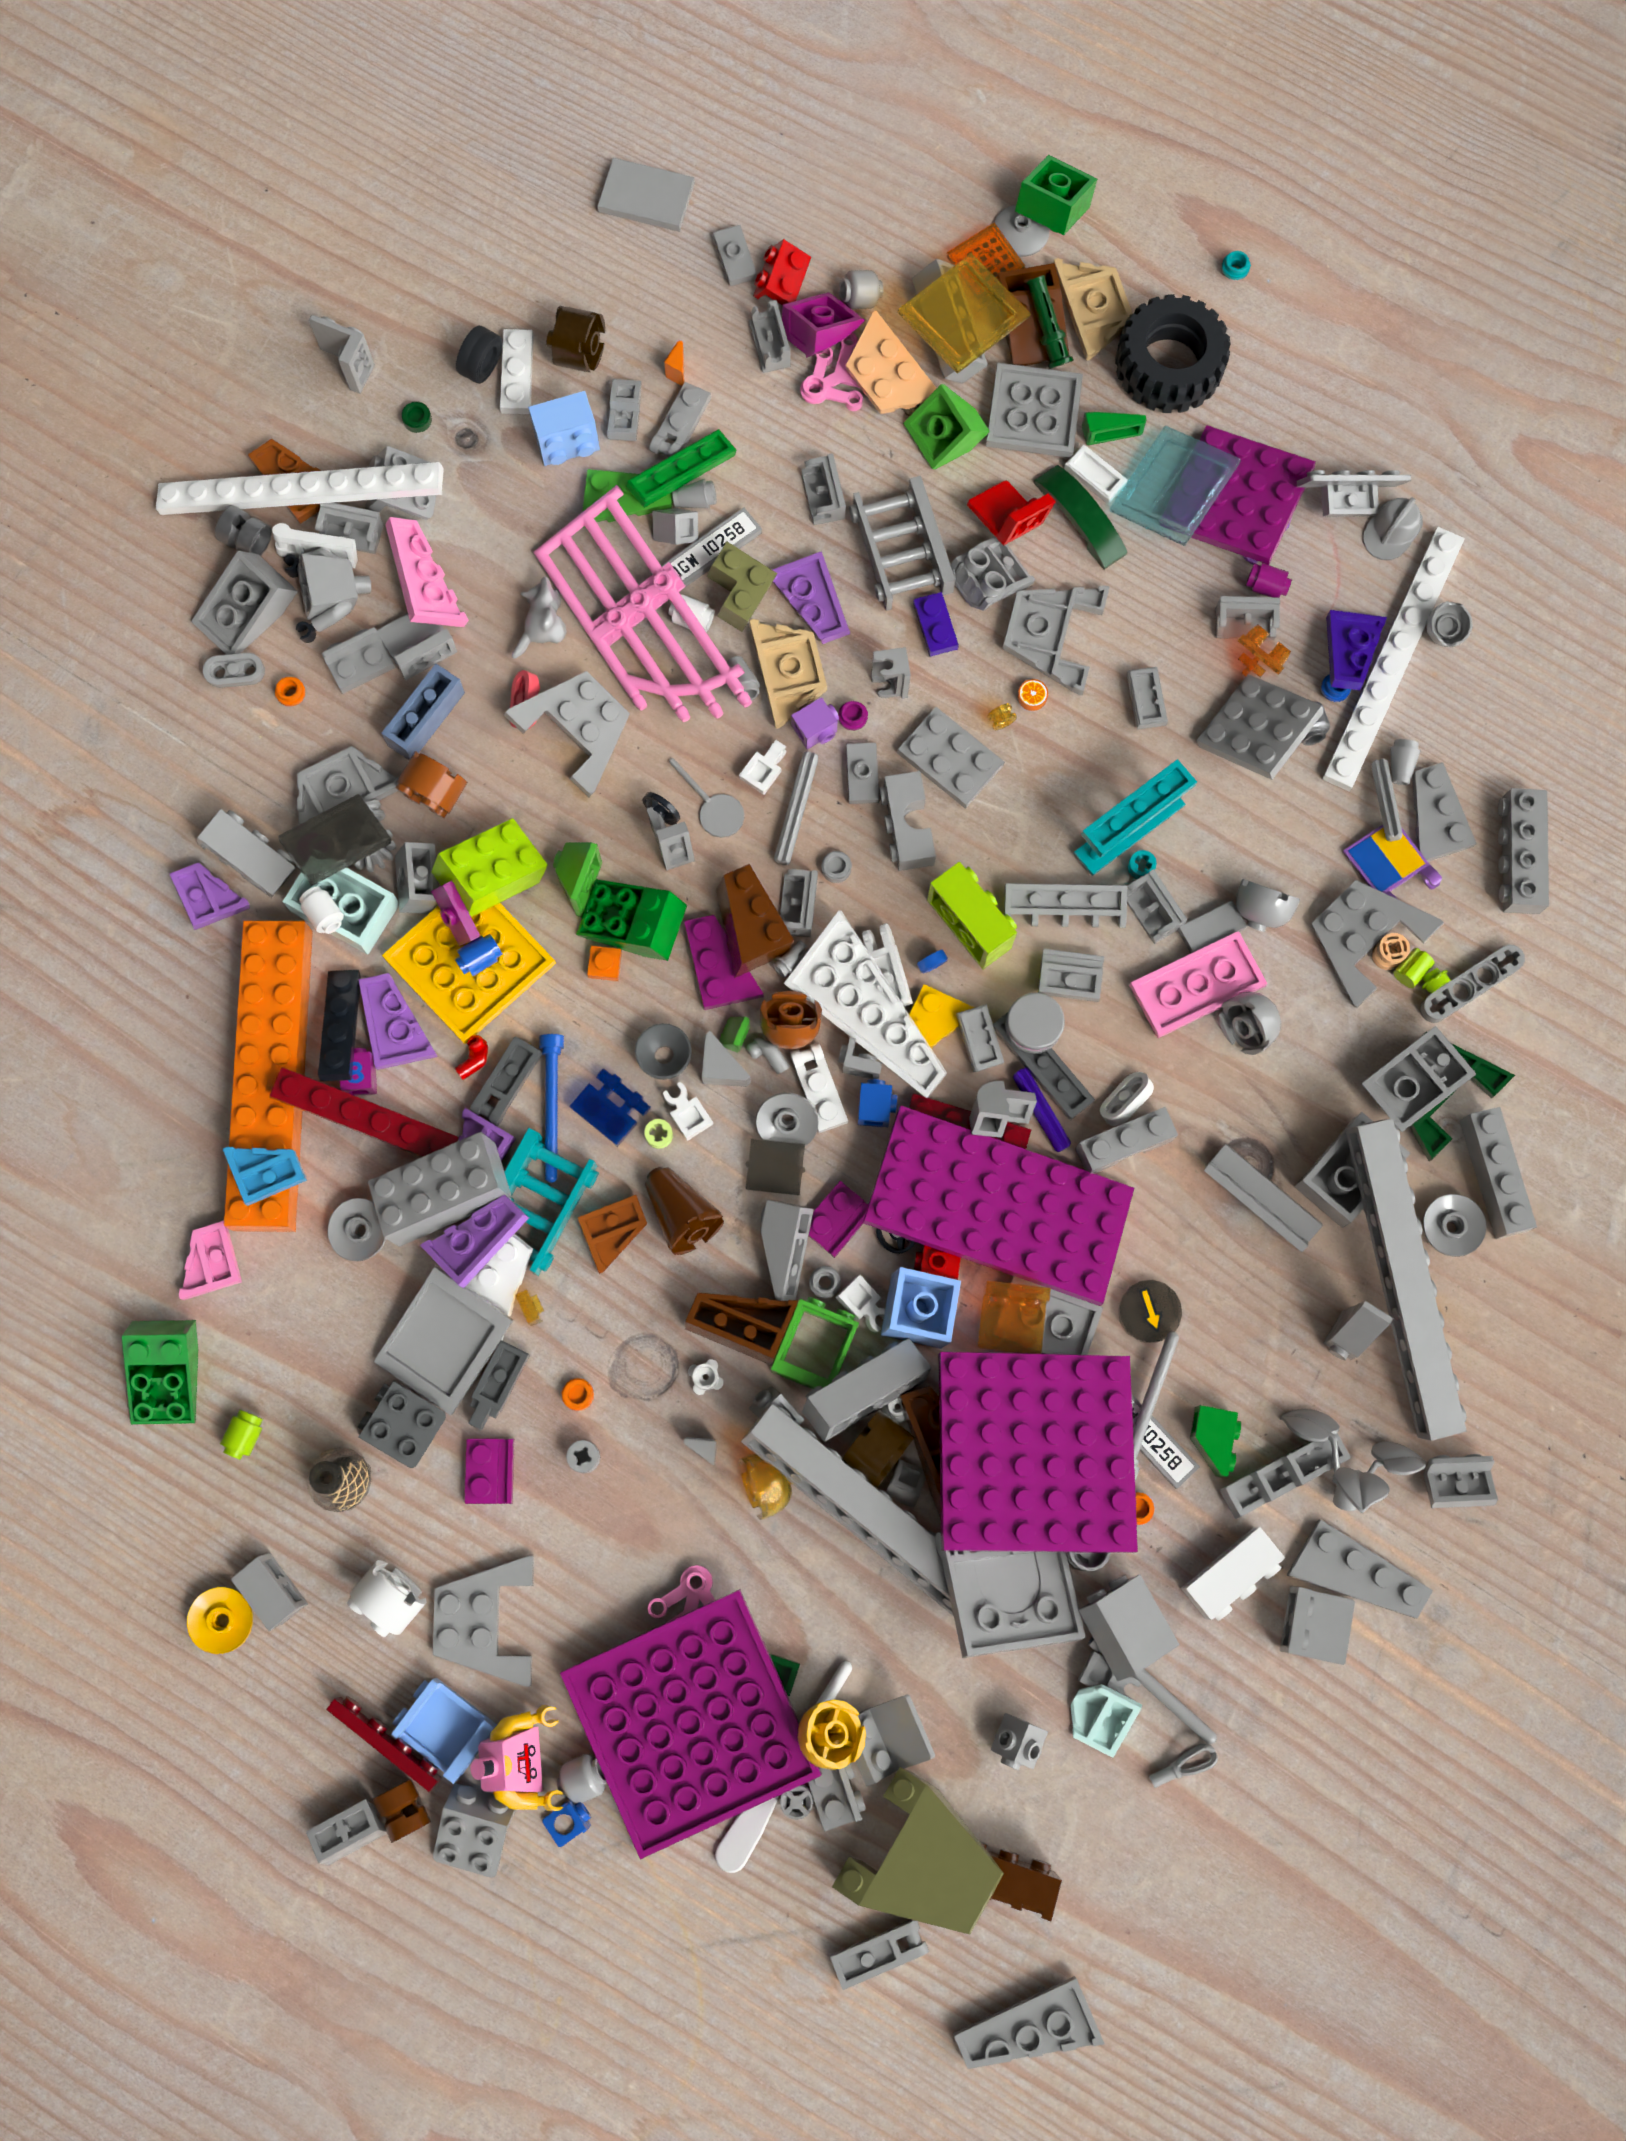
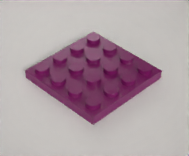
(1256, 499)

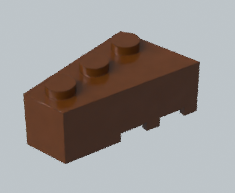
(751, 921)
(741, 1323)
(1026, 1884)

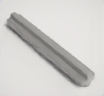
(796, 808)

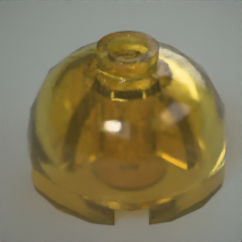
(765, 1486)

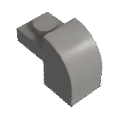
(998, 1106)

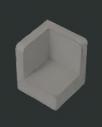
(675, 526)

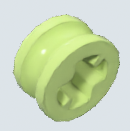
(651, 1139)

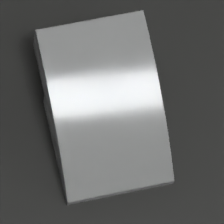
(1418, 1078)

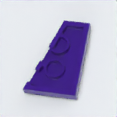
(1351, 646)

